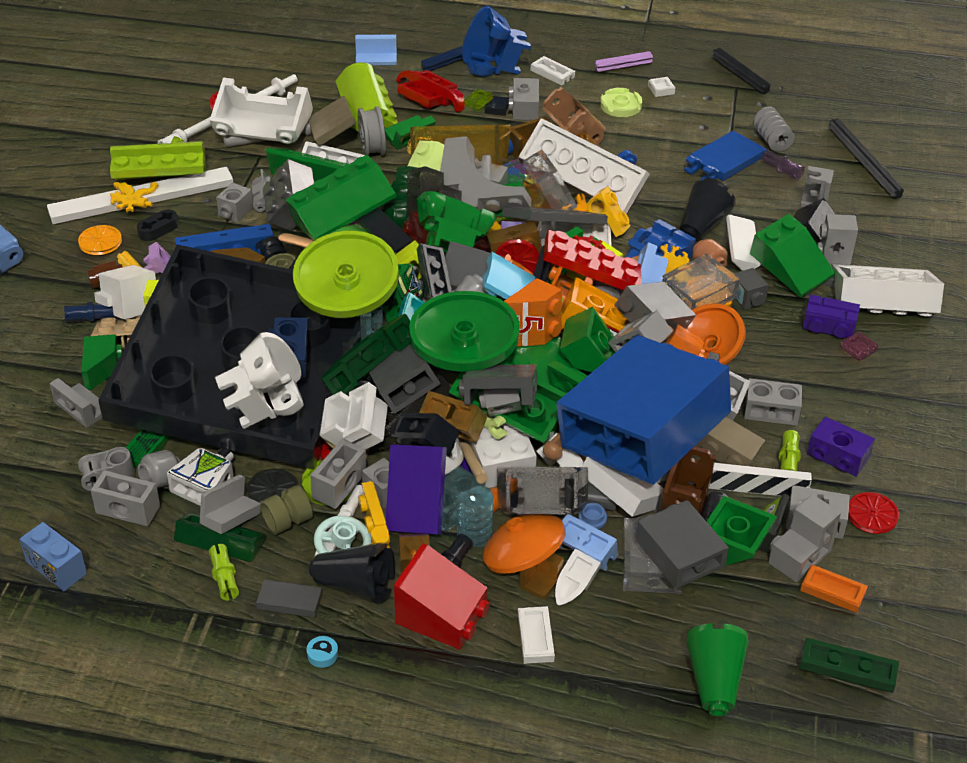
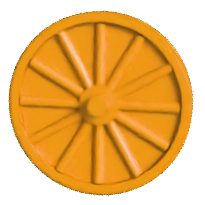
(100, 240)

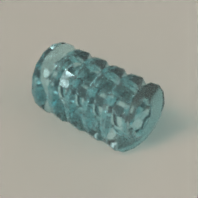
(475, 514)

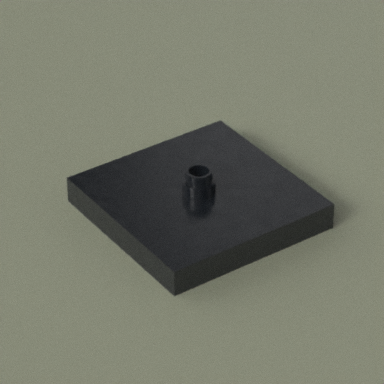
(196, 330)

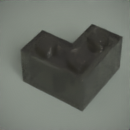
(424, 180)

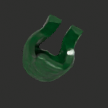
(397, 208)

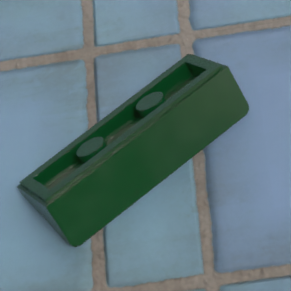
(240, 541)

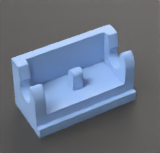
(589, 540)

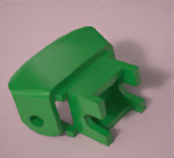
(451, 220)

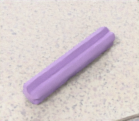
(623, 61)

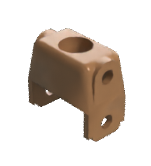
(579, 122)

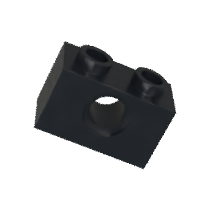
(425, 430)

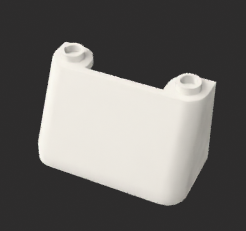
(260, 115)

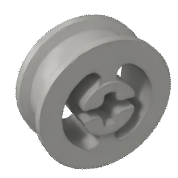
(371, 131)

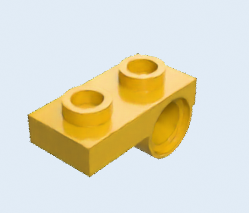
(617, 218)

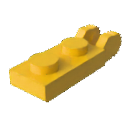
(375, 519)

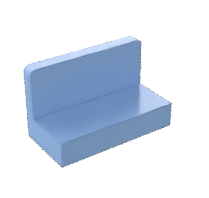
(376, 49)
(652, 265)

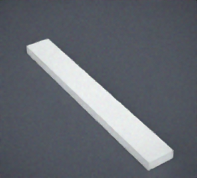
(166, 190)

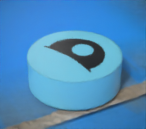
(322, 651)

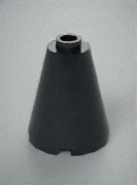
(706, 207)
(356, 571)

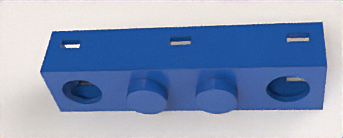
(233, 238)

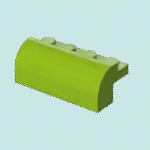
(365, 90)
(157, 160)

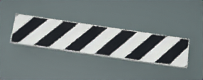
(753, 479)

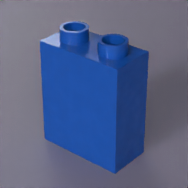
(644, 408)

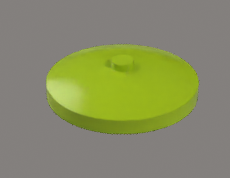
(346, 274)

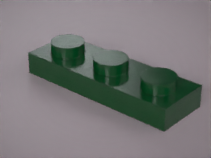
(849, 665)

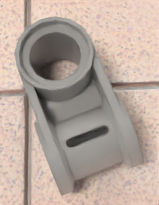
(115, 460)

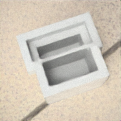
(124, 290)
(354, 417)

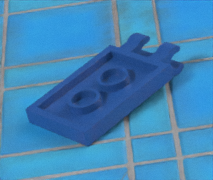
(725, 156)

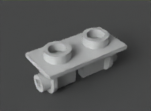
(257, 191)

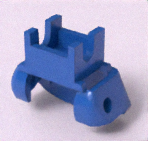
(490, 40)

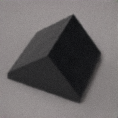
(813, 216)

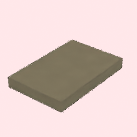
(331, 121)

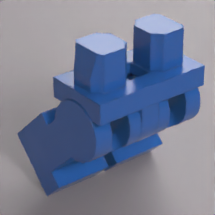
(659, 235)

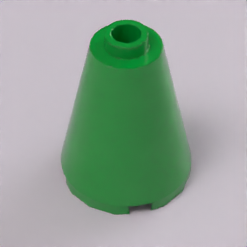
(717, 664)

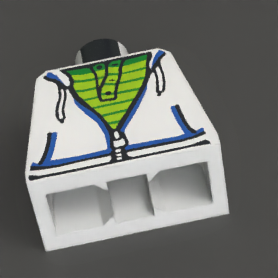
(200, 473)

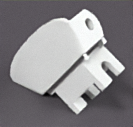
(264, 367)

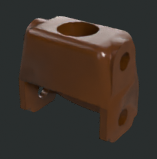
(685, 470)

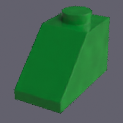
(99, 358)

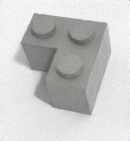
(806, 539)

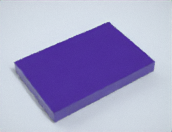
(415, 489)

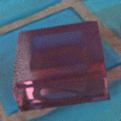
(859, 346)

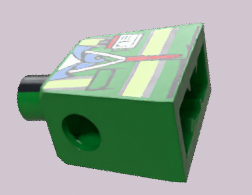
(406, 283)

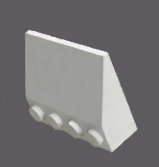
(889, 289)

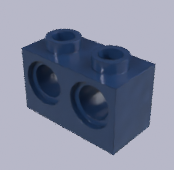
(295, 334)

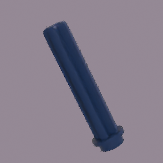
(442, 59)

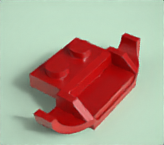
(430, 89)

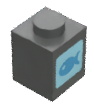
(752, 289)

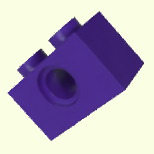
(840, 446)

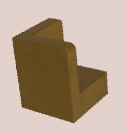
(542, 577)

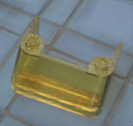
(486, 139)

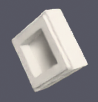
(661, 86)

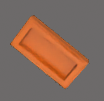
(834, 588)

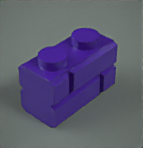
(831, 316)

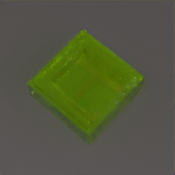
(478, 99)

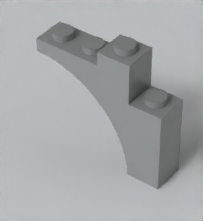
(462, 174)

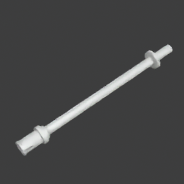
(278, 86)

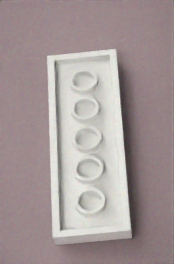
(586, 164)

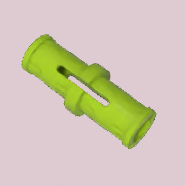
(790, 453)
(223, 572)

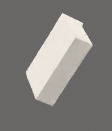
(625, 490)

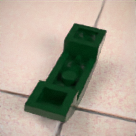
(367, 354)

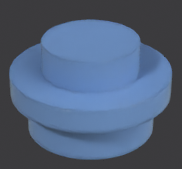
(594, 515)

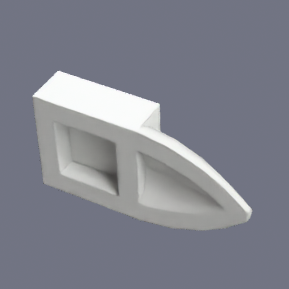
(575, 577)

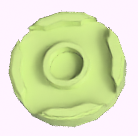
(621, 102)

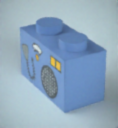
(53, 556)

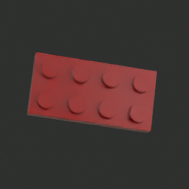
(591, 261)

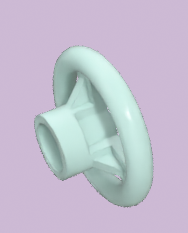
(343, 533)

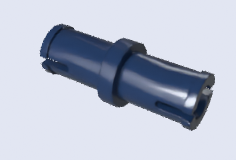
(88, 312)

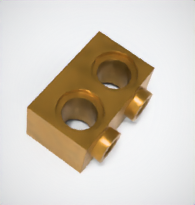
(466, 418)

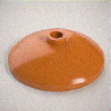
(720, 327)
(523, 542)

